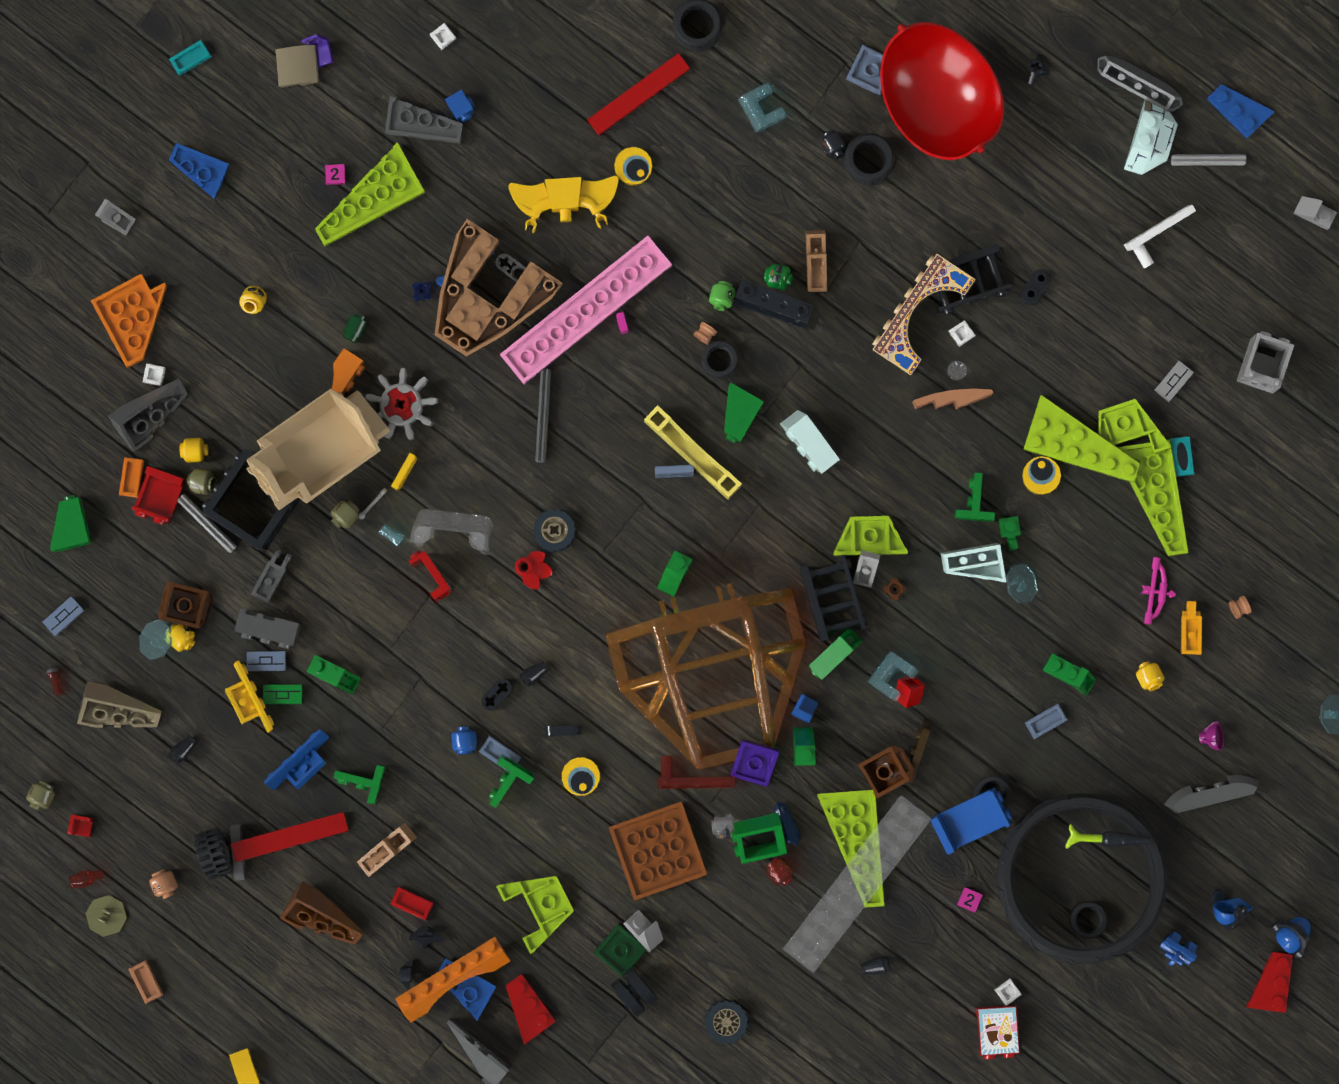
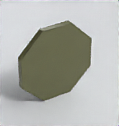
(106, 915)

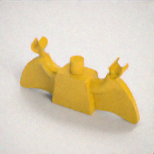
(564, 196)

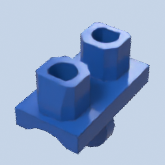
(1176, 952)

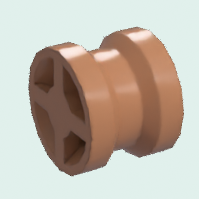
(705, 333)
(1240, 607)

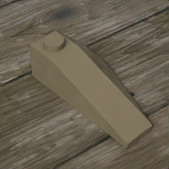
(109, 706)

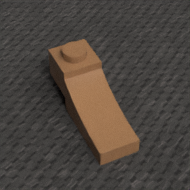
(816, 261)
(386, 849)

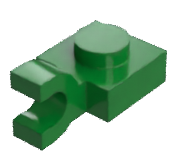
(1010, 529)

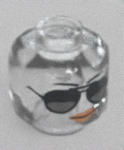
(723, 825)

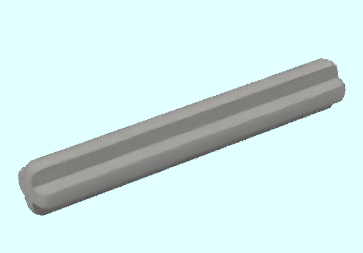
(1208, 159)
(207, 523)

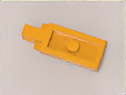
(1191, 630)

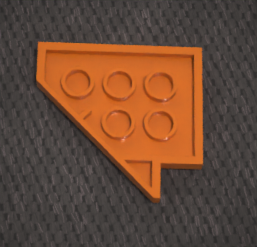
(130, 316)

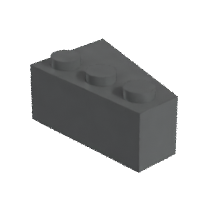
(267, 629)

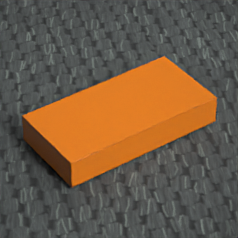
(131, 477)

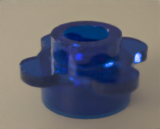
(421, 286)

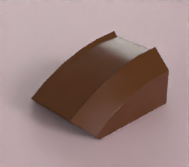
(184, 605)
(887, 770)

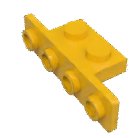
(245, 700)

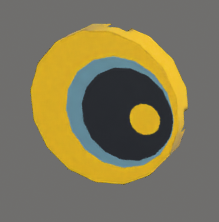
(633, 166)
(1041, 475)
(580, 776)

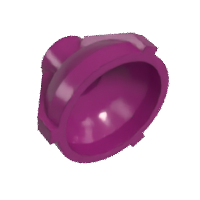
(1213, 736)

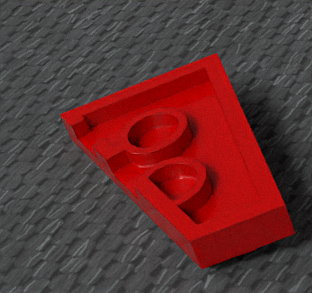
(1273, 986)
(528, 1009)

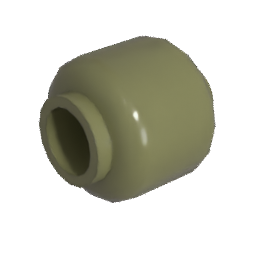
(201, 481)
(345, 514)
(40, 796)

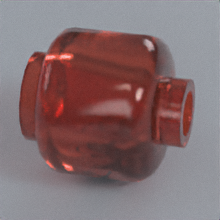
(779, 871)

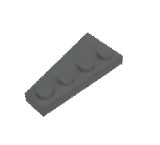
(419, 123)

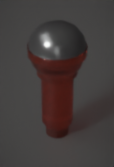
(53, 674)

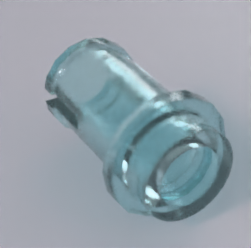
(392, 535)

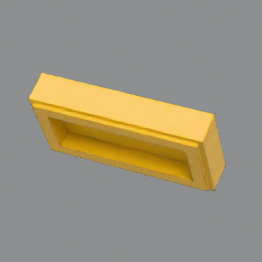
(404, 472)

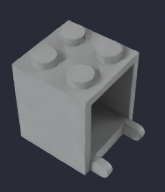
(1263, 370)

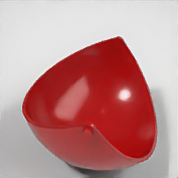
(940, 91)

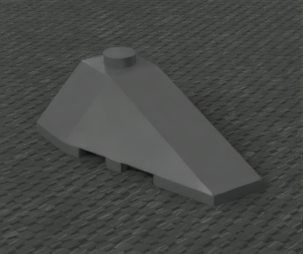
(485, 1061)

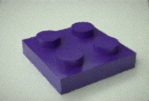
(754, 762)

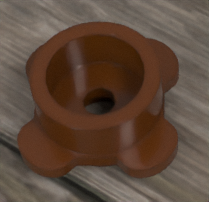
(894, 584)

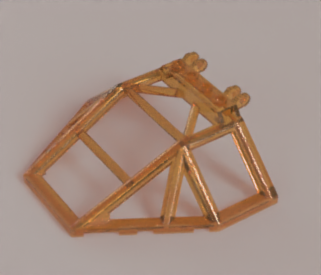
(691, 621)

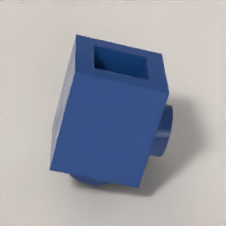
(460, 106)

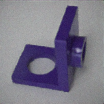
(323, 49)

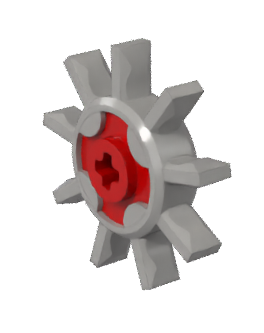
(412, 407)

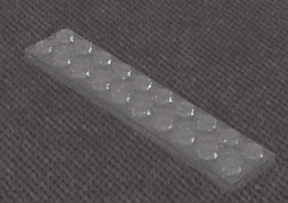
(857, 884)

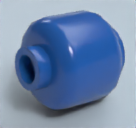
(464, 740)

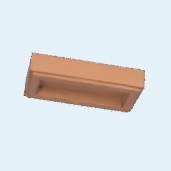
(145, 981)

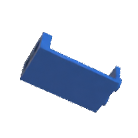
(971, 820)

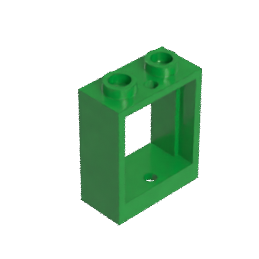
(756, 826)

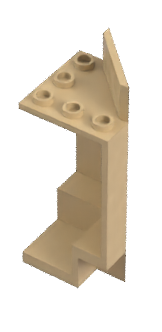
(316, 447)

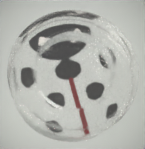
(956, 370)

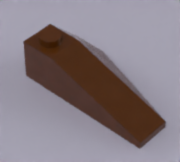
(315, 911)

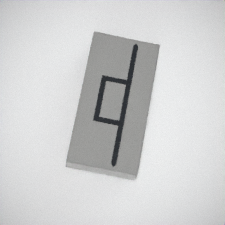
(1173, 381)

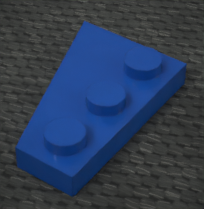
(1239, 110)
(200, 168)
(472, 993)

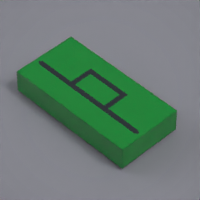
(282, 694)

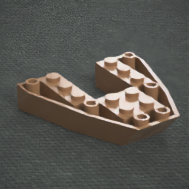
(466, 318)

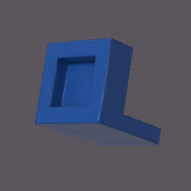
(804, 708)

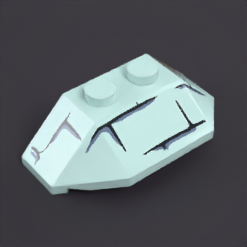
(1151, 139)

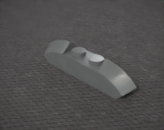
(1139, 83)
(1236, 787)

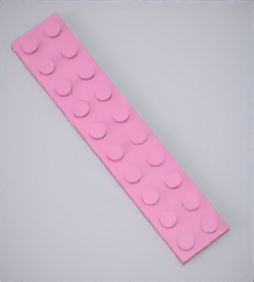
(585, 310)

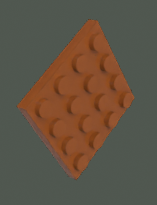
(657, 851)

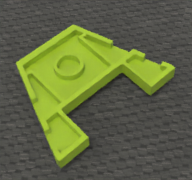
(1127, 423)
(546, 902)

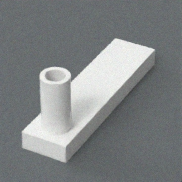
(1137, 243)

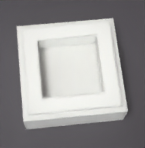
(443, 36)
(961, 333)
(154, 374)
(1008, 992)

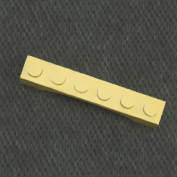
(692, 452)

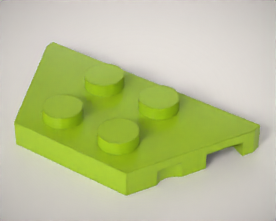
(870, 534)

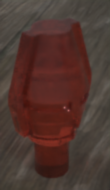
(84, 878)

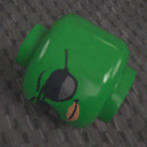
(778, 276)

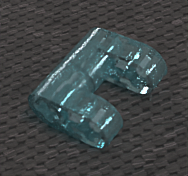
(754, 111)
(885, 672)

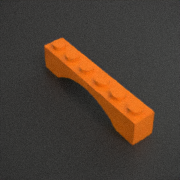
(345, 370)
(481, 960)

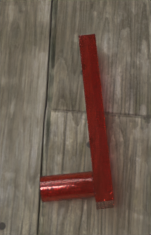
(668, 782)

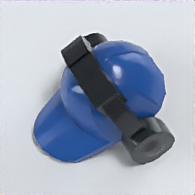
(1229, 912)
(1293, 935)

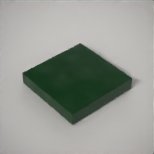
(620, 950)

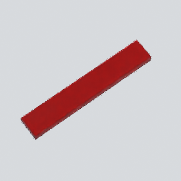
(638, 94)
(289, 837)

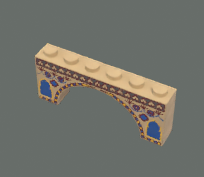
(894, 342)

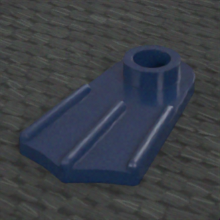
(788, 826)

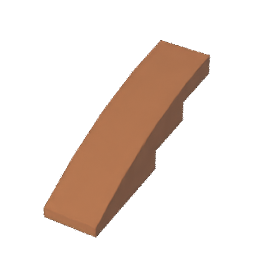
(959, 397)

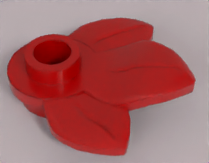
(536, 569)

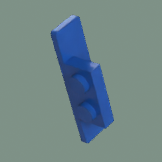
(301, 764)

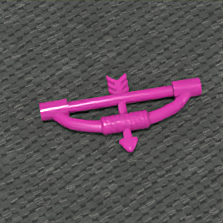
(1149, 616)

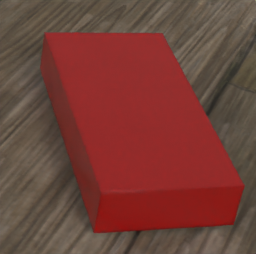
(412, 903)

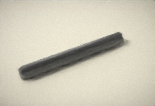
(543, 412)

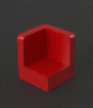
(911, 691)
(80, 825)

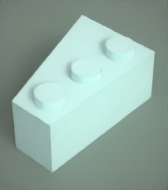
(809, 441)
(975, 562)

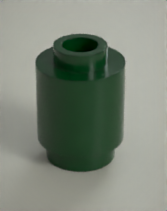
(354, 328)

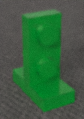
(973, 503)
(333, 674)
(1070, 674)
(514, 770)
(364, 783)

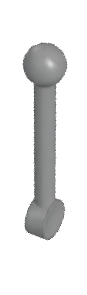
(362, 514)

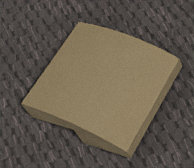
(297, 65)

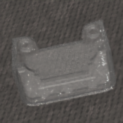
(478, 526)

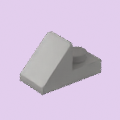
(1315, 212)
(115, 217)
(866, 569)
(645, 932)

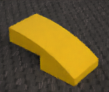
(244, 1067)

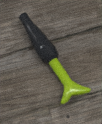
(1107, 838)

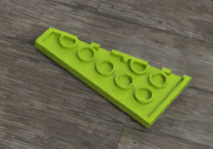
(379, 192)
(1070, 441)
(1159, 495)
(852, 821)

